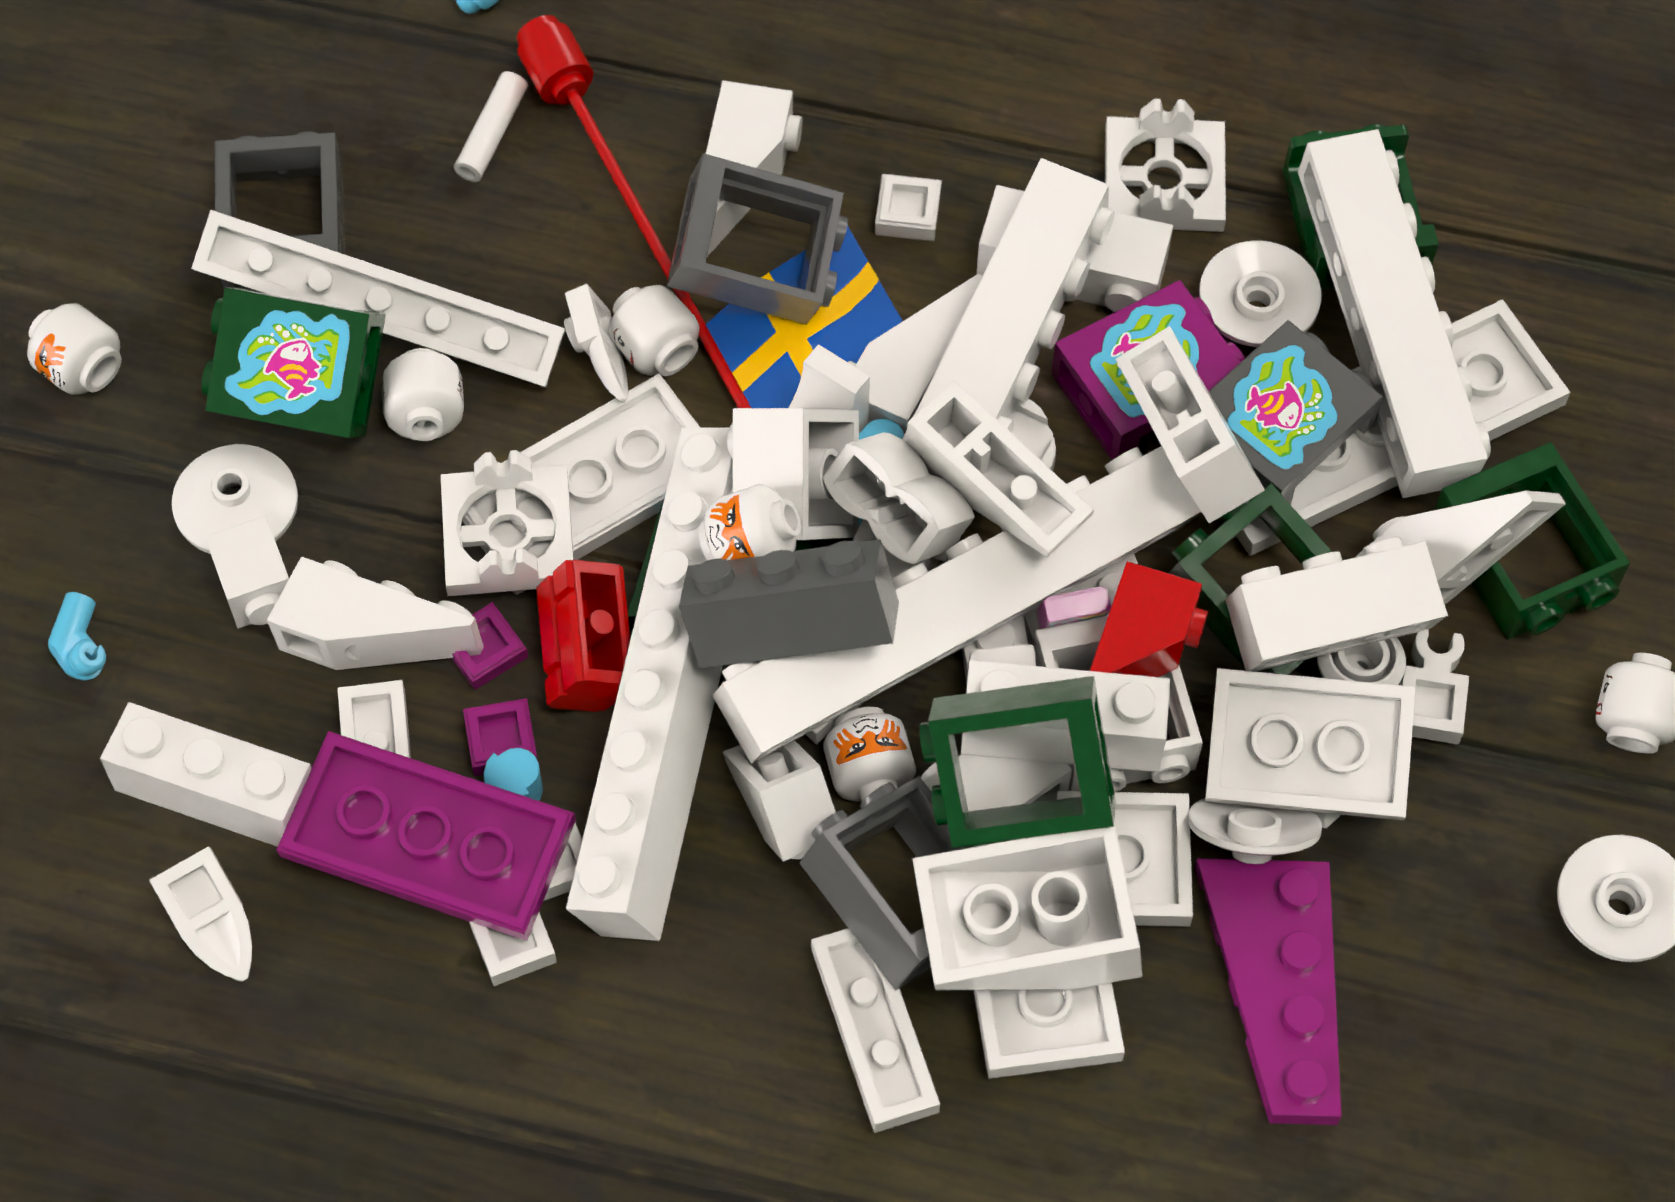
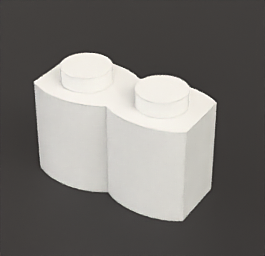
(891, 488)

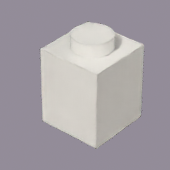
(249, 569)

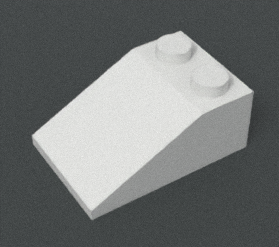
(1029, 914)

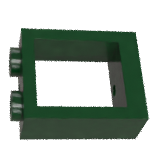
(1578, 523)
(1199, 548)
(1014, 706)

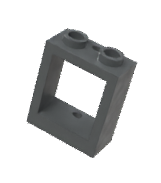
(284, 157)
(771, 193)
(852, 894)

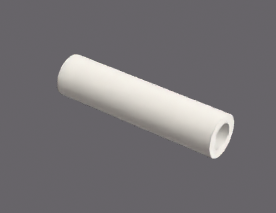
(490, 126)

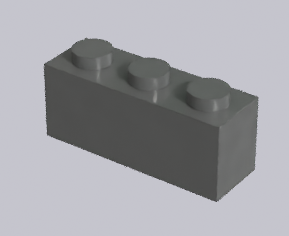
(789, 603)

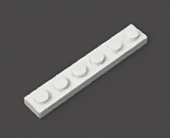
(412, 307)

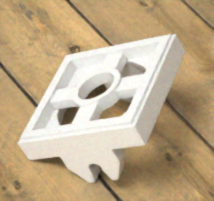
(1172, 205)
(513, 566)

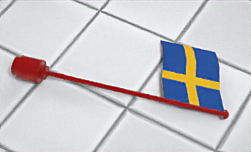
(752, 350)

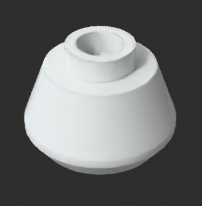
(1373, 663)

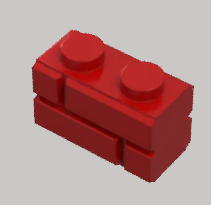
(583, 634)

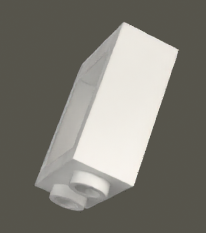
(1074, 648)

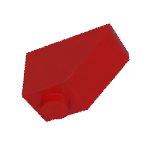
(1149, 623)

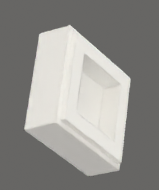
(908, 207)

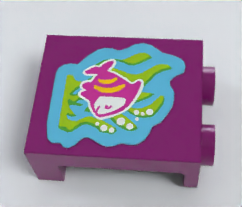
(1097, 387)

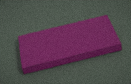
(427, 835)

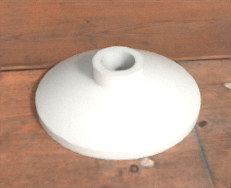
(1262, 274)
(265, 490)
(1254, 831)
(1627, 871)

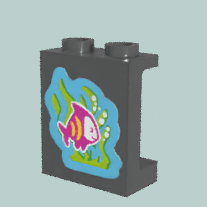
(1293, 406)

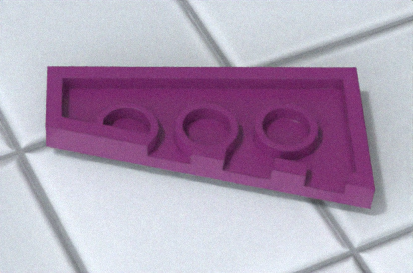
(1281, 974)

